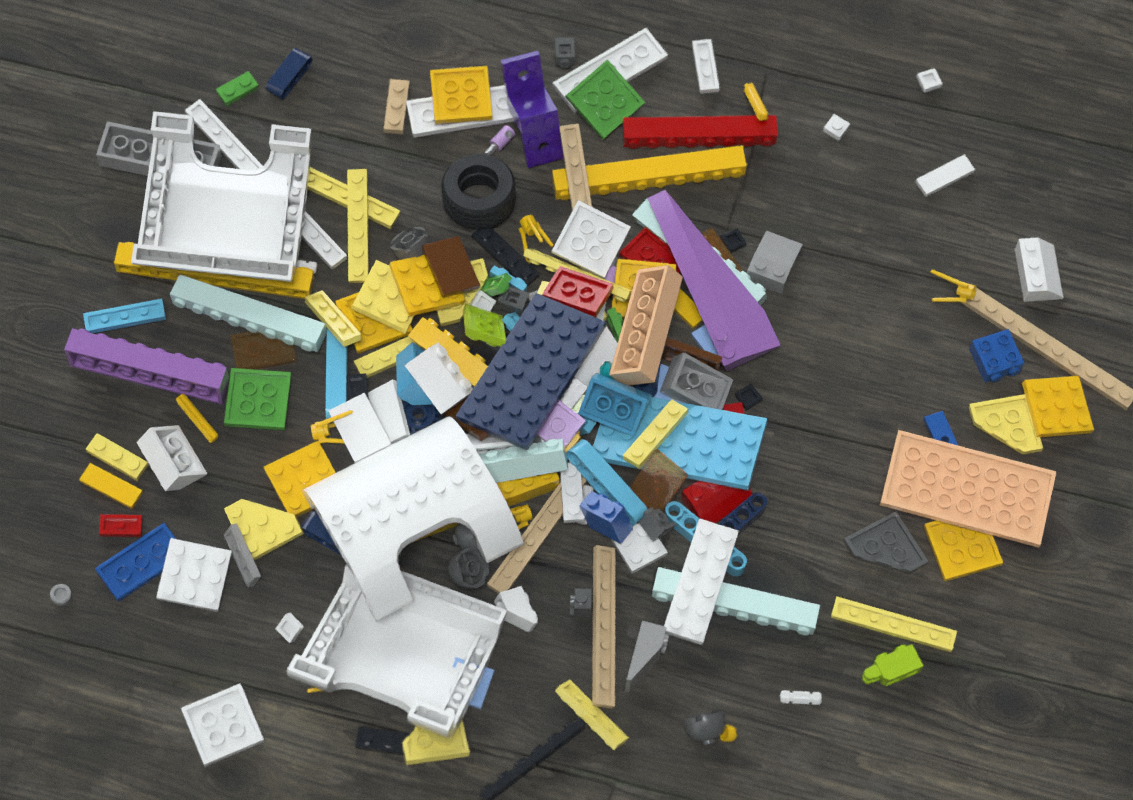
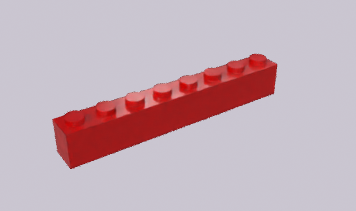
(699, 131)

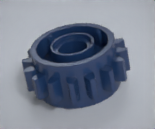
(429, 413)

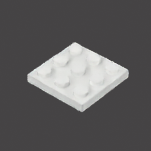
(591, 239)
(194, 575)
(222, 725)

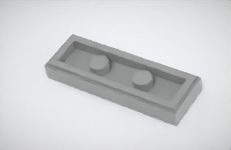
(242, 555)

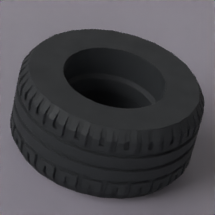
(473, 171)

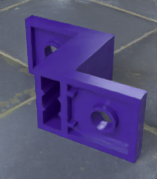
(532, 109)

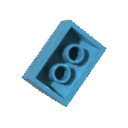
(407, 387)
(614, 404)

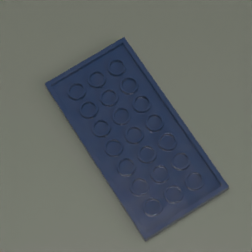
(531, 371)

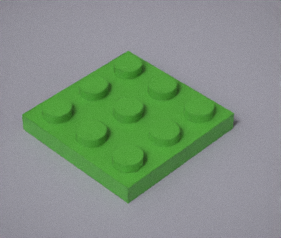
(604, 99)
(257, 399)

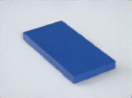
(136, 563)

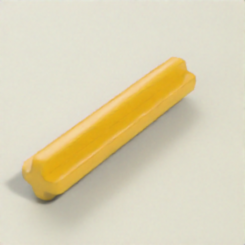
(755, 101)
(197, 418)

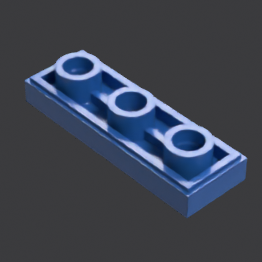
(939, 428)

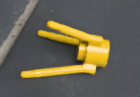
(530, 227)
(965, 290)
(321, 430)
(522, 515)

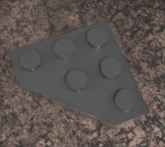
(887, 544)

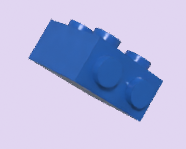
(996, 356)
(606, 517)

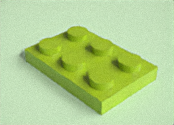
(484, 325)

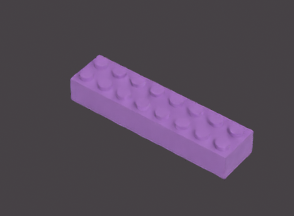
(147, 366)

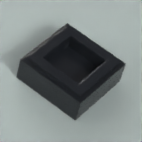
(733, 240)
(748, 396)

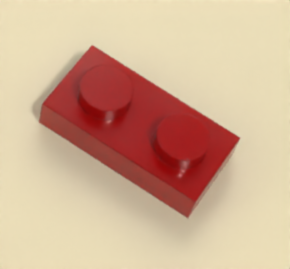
(120, 525)

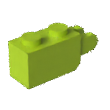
(894, 666)

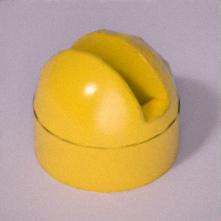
(729, 734)

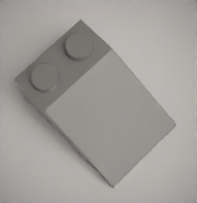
(774, 261)
(695, 383)
(649, 645)

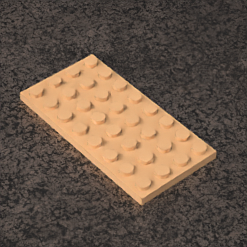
(968, 488)

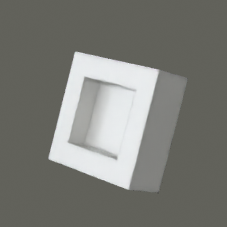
(929, 80)
(836, 127)
(483, 301)
(289, 627)

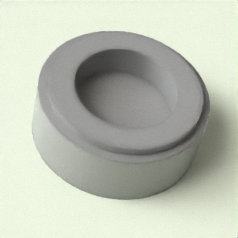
(61, 594)

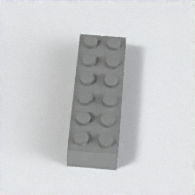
(131, 147)

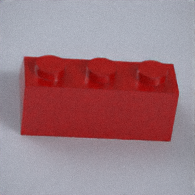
(713, 501)

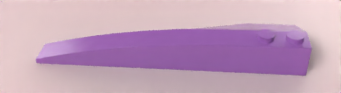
(726, 306)

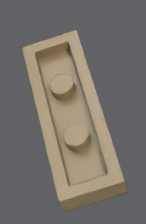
(396, 106)

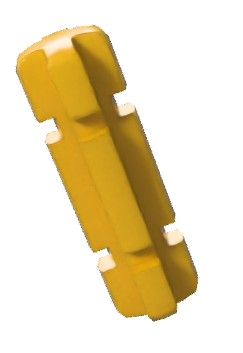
(346, 310)

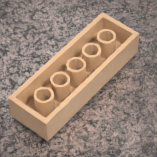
(646, 325)

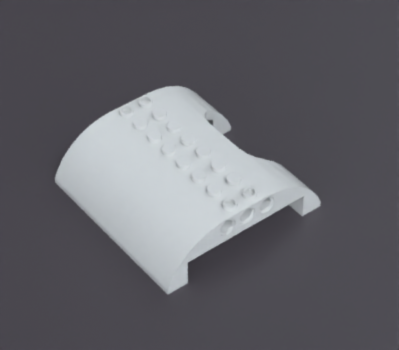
(220, 215)
(405, 495)
(405, 654)

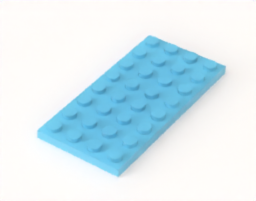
(706, 444)

